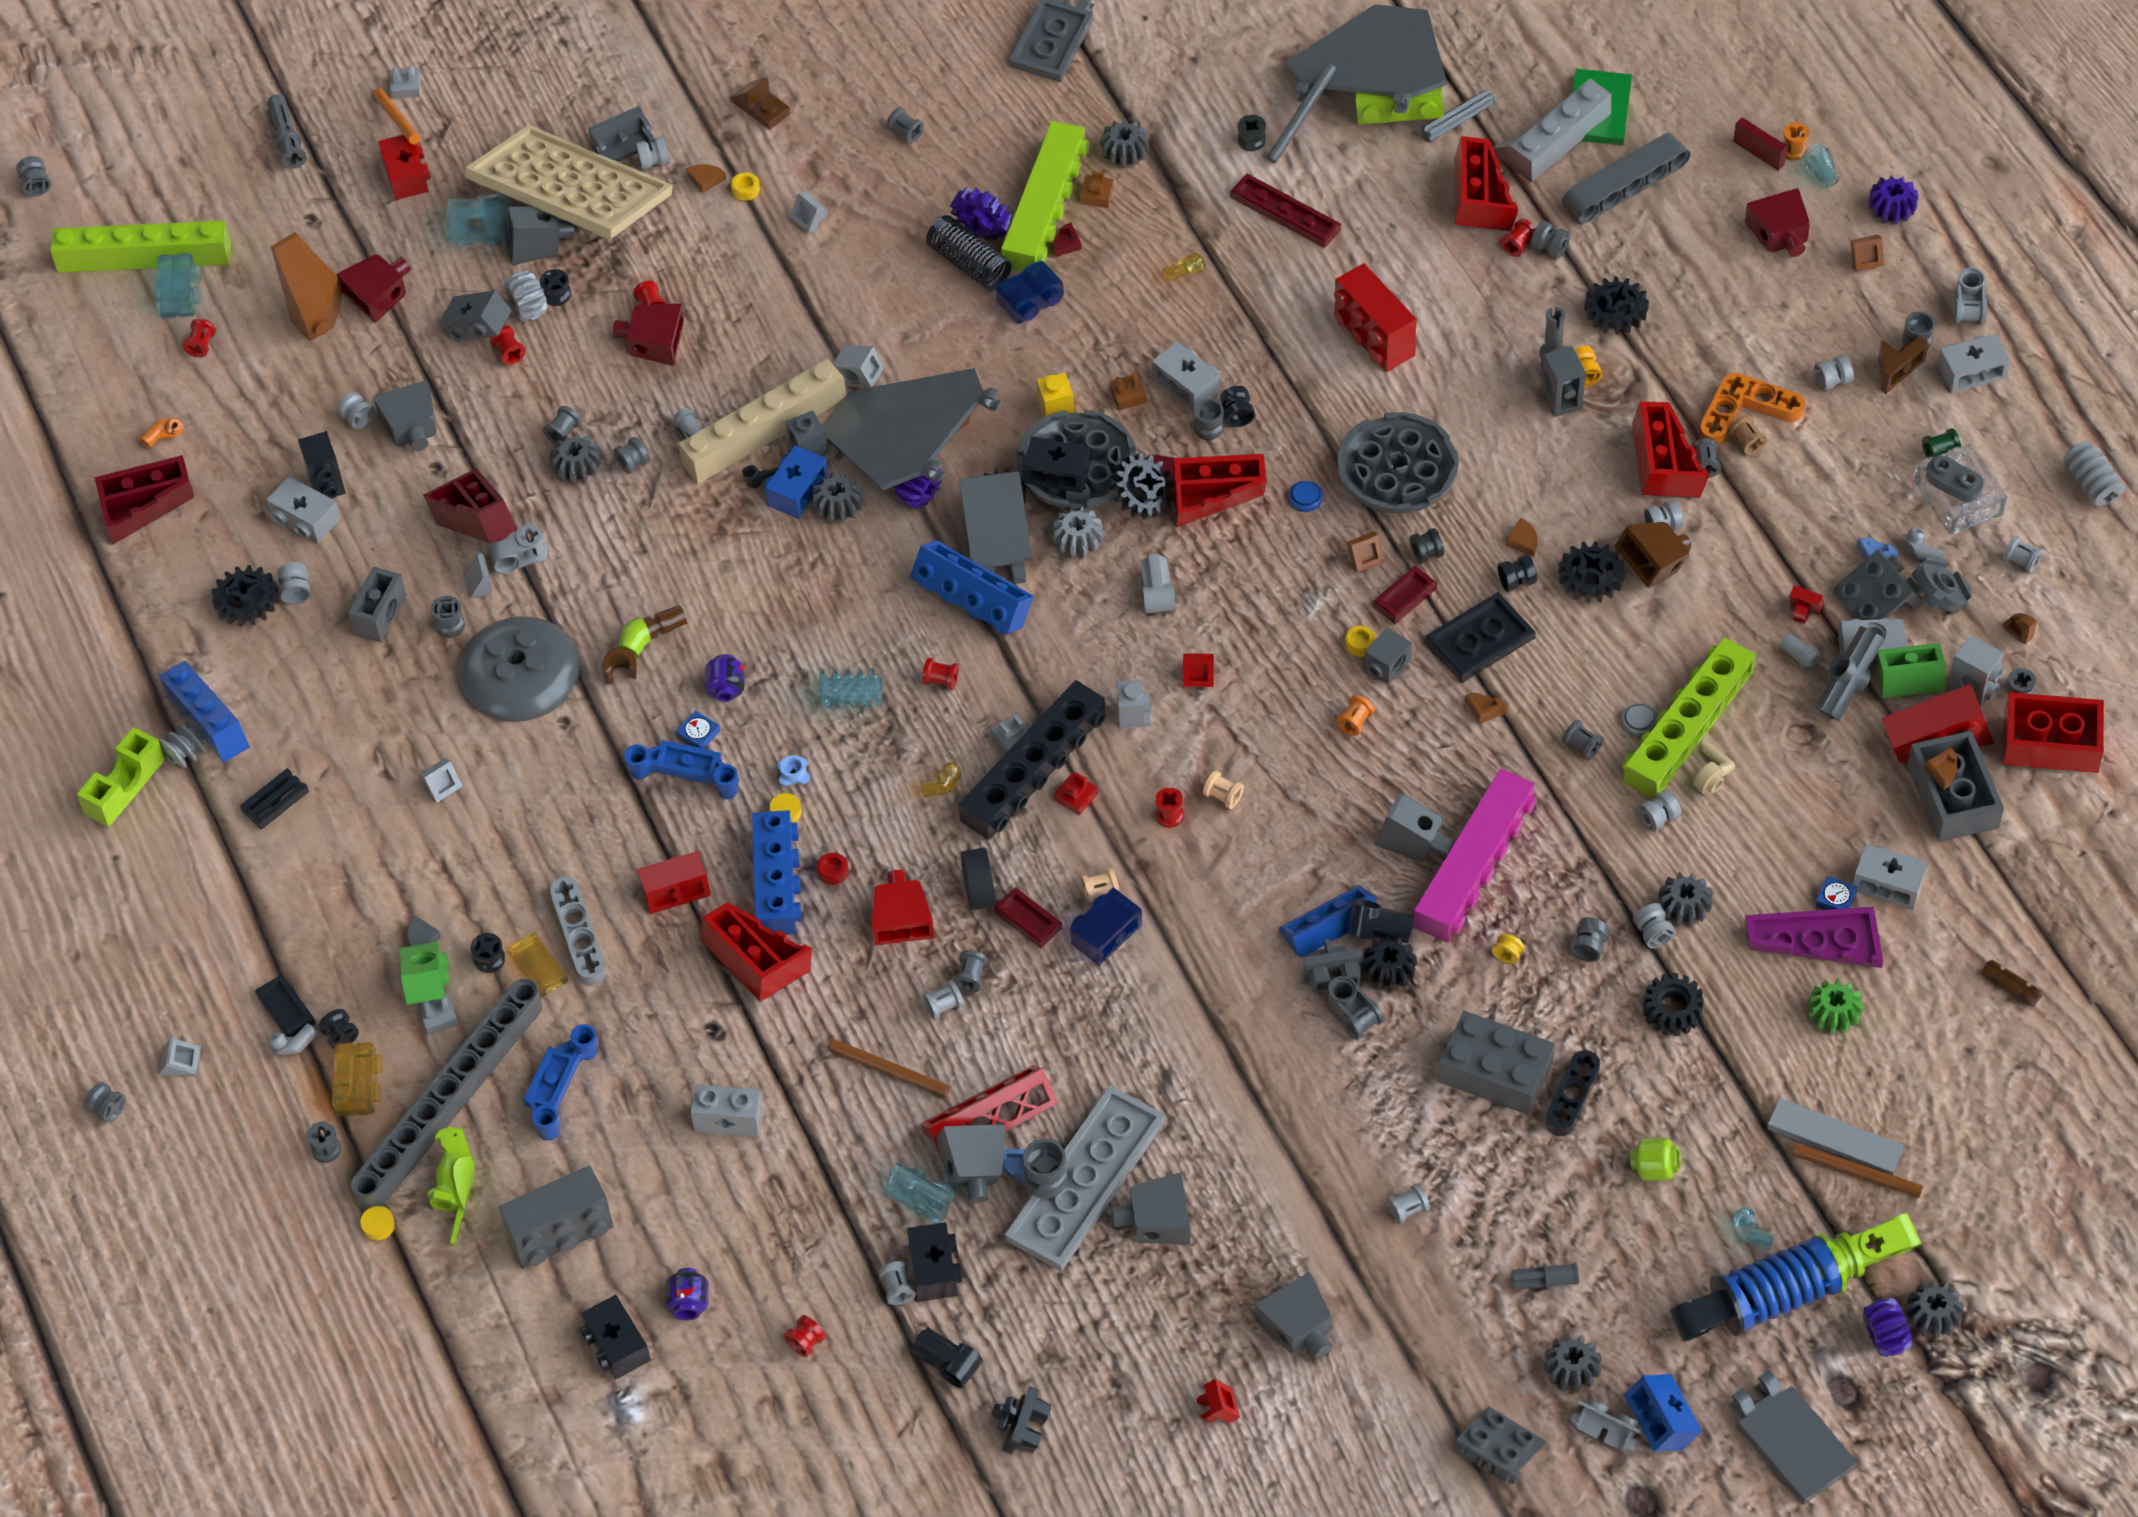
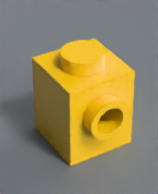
(1055, 394)

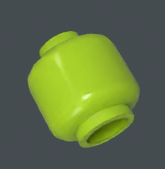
(1656, 1159)

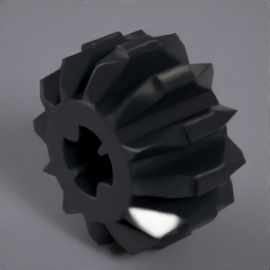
(1389, 963)

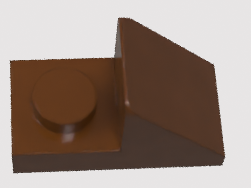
(760, 103)
(1897, 365)

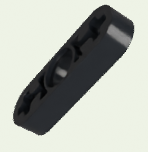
(1574, 1106)

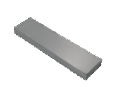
(1835, 1137)

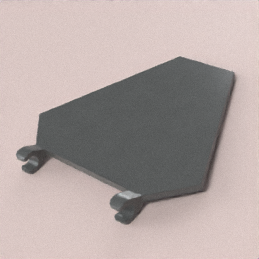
(1377, 54)
(904, 425)

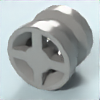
(355, 410)

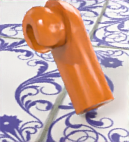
(160, 430)

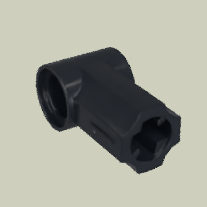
(1370, 920)
(953, 1361)

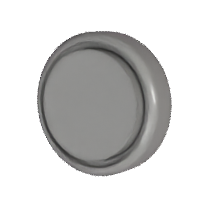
(1638, 719)

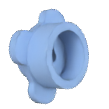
(789, 764)

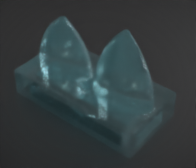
(918, 1193)

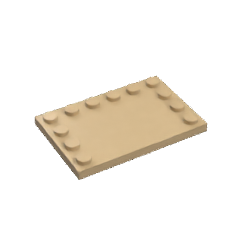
(568, 181)

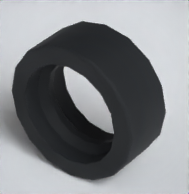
(978, 878)

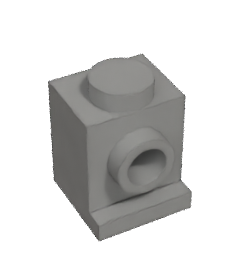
(1133, 704)

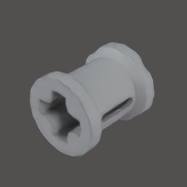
(2023, 554)
(943, 1000)
(1408, 1204)
(897, 1283)

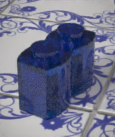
(1029, 292)

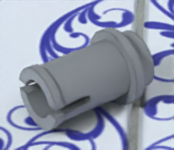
(687, 422)
(1800, 651)

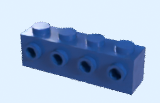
(971, 587)
(774, 870)

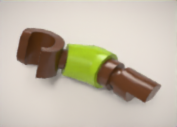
(638, 634)

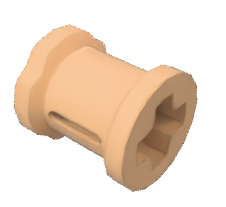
(1213, 786)
(1089, 882)

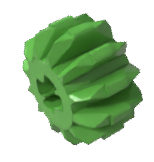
(1835, 1006)

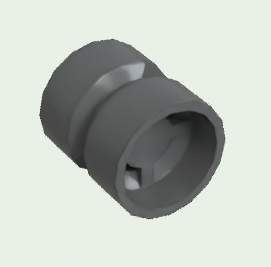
(1045, 1168)

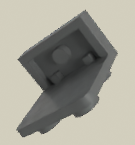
(1877, 588)

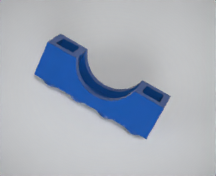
(215, 721)

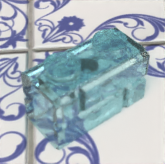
(177, 285)

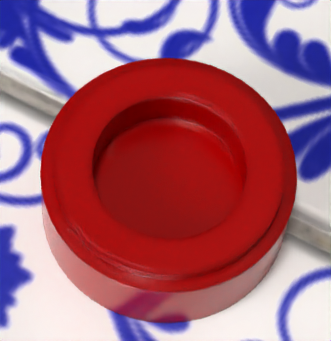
(832, 868)

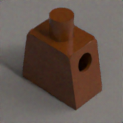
(1653, 551)

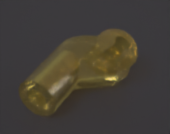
(1191, 263)
(945, 781)

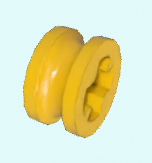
(1508, 948)

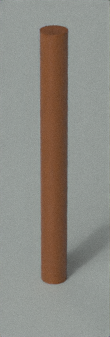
(889, 1067)
(1857, 1170)

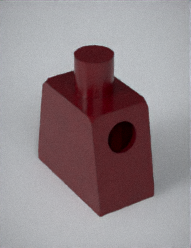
(1780, 222)
(374, 284)
(653, 332)

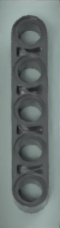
(1626, 178)

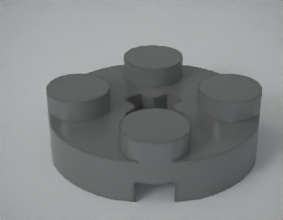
(1942, 586)

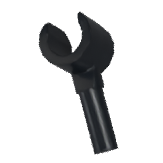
(755, 477)

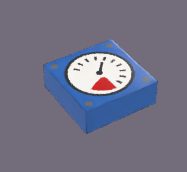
(698, 730)
(1835, 894)

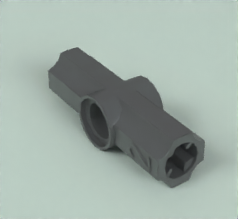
(1849, 673)

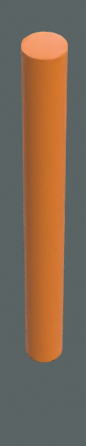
(396, 116)

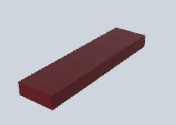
(1285, 210)

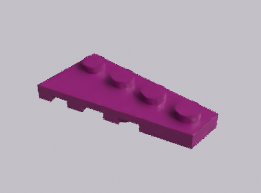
(1829, 935)

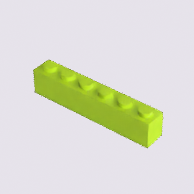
(1044, 195)
(138, 245)

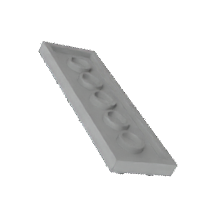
(1096, 1167)

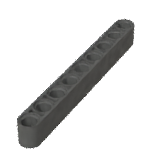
(445, 1108)

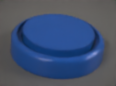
(1305, 496)

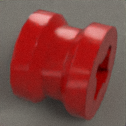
(804, 1336)

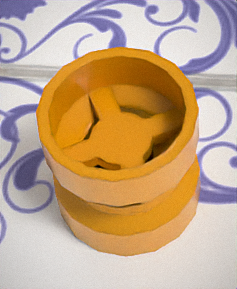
(1587, 358)

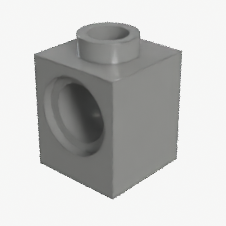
(859, 366)

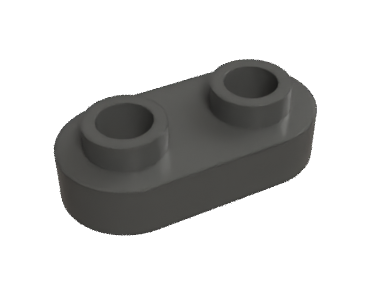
(1953, 477)

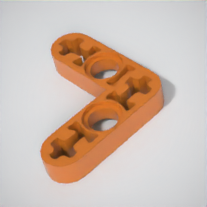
(1745, 397)

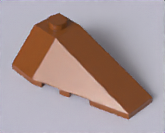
(307, 286)

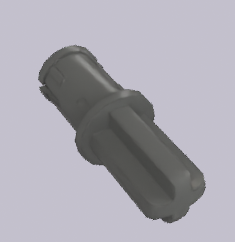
(1545, 1276)

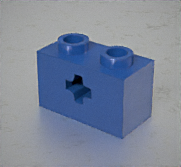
(794, 481)
(1662, 1413)

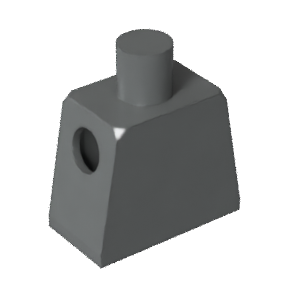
(534, 234)
(408, 414)
(1413, 830)
(972, 1157)
(1156, 1211)
(1297, 1317)

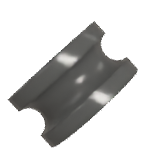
(2021, 675)

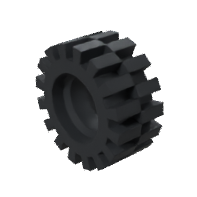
(1673, 988)

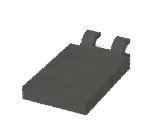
(1052, 38)
(996, 522)
(1792, 1438)

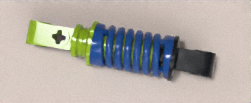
(1791, 1279)

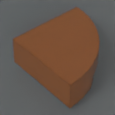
(705, 176)
(1523, 538)
(2021, 626)
(1485, 707)
(1943, 768)

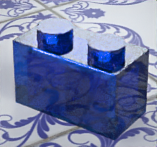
(1105, 926)

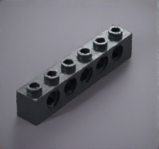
(1016, 765)

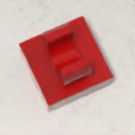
(1805, 602)
(1198, 670)
(1076, 793)
(1221, 1402)

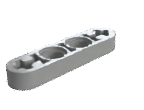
(578, 930)

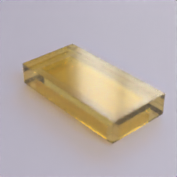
(537, 963)

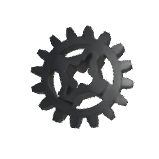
(1616, 305)
(1141, 487)
(1591, 572)
(245, 595)

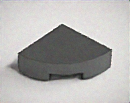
(421, 932)

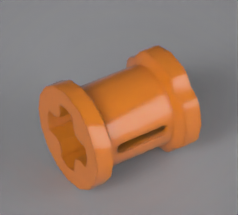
(1793, 139)
(1354, 715)

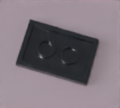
(1480, 637)

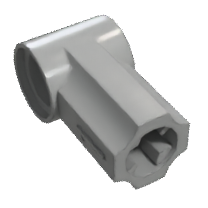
(1157, 590)

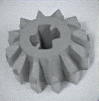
(525, 295)
(1077, 532)

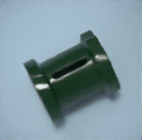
(1941, 443)

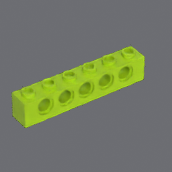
(1653, 776)

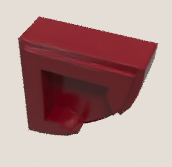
(1066, 241)

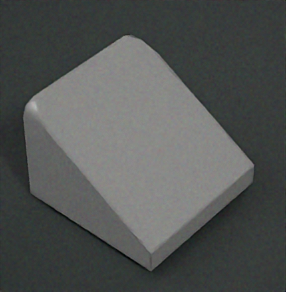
(477, 578)
(179, 1058)

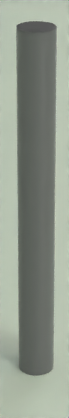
(1301, 113)

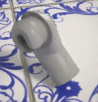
(1918, 546)
(292, 1045)

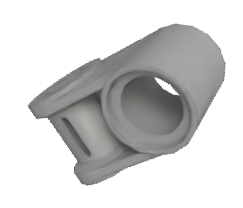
(1970, 297)
(517, 549)

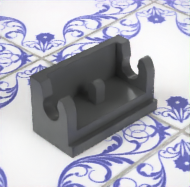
(618, 135)

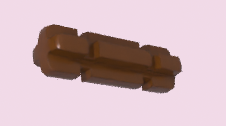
(2012, 983)

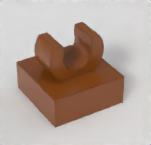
(1097, 190)
(1867, 252)
(1128, 391)
(1365, 551)

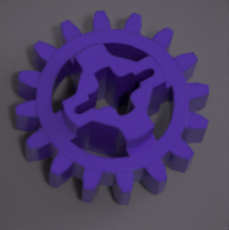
(981, 213)

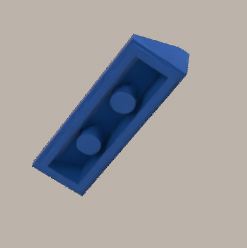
(1322, 923)

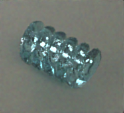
(851, 688)

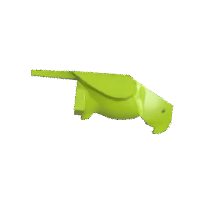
(453, 1176)

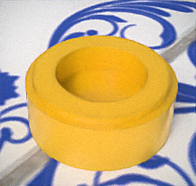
(745, 186)
(1358, 640)
(787, 802)
(377, 1223)

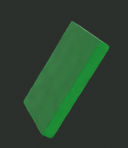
(1613, 127)

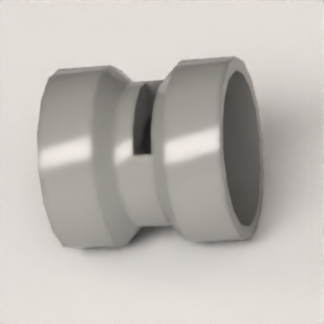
(652, 153)
(1833, 373)
(1668, 513)
(294, 583)
(1659, 810)
(1654, 926)

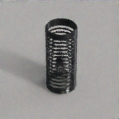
(989, 269)

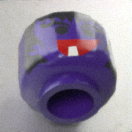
(724, 678)
(686, 1294)

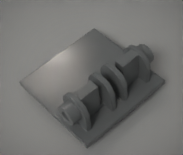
(1499, 1442)

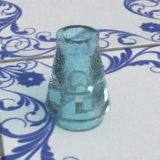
(1820, 163)

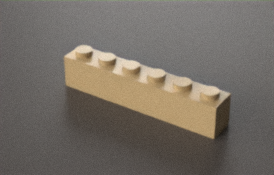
(761, 421)

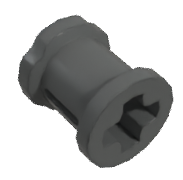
(905, 125)
(562, 424)
(1707, 457)
(1583, 739)
(970, 970)
(327, 1141)

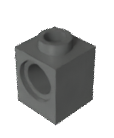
(807, 433)
(1387, 655)

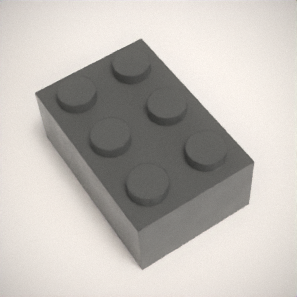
(1970, 801)
(1496, 1062)
(556, 1217)

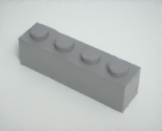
(1557, 133)

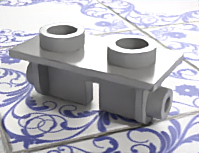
(1594, 1419)

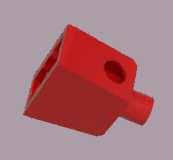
(900, 911)

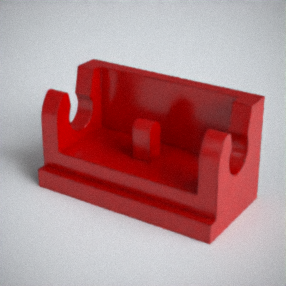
(674, 882)

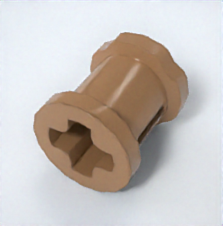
(1747, 434)

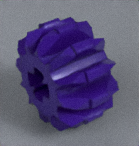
(1893, 199)
(917, 491)
(1887, 1327)

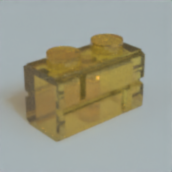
(356, 1079)

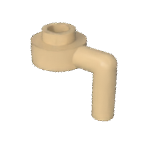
(1711, 775)

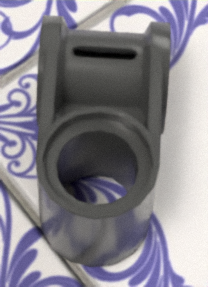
(1357, 1011)

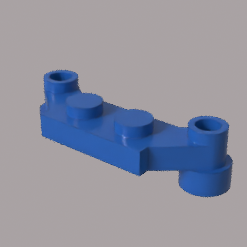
(683, 762)
(554, 1078)

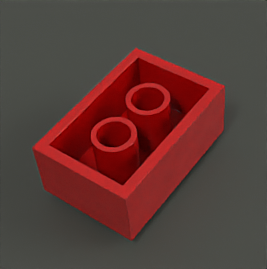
(1375, 317)
(2053, 732)

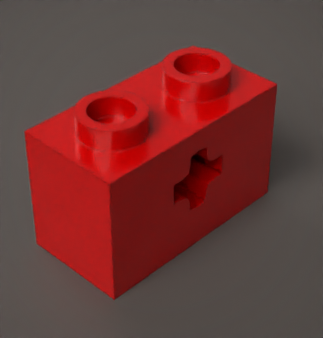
(404, 166)

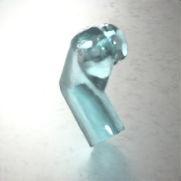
(1749, 1231)

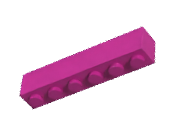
(1474, 855)

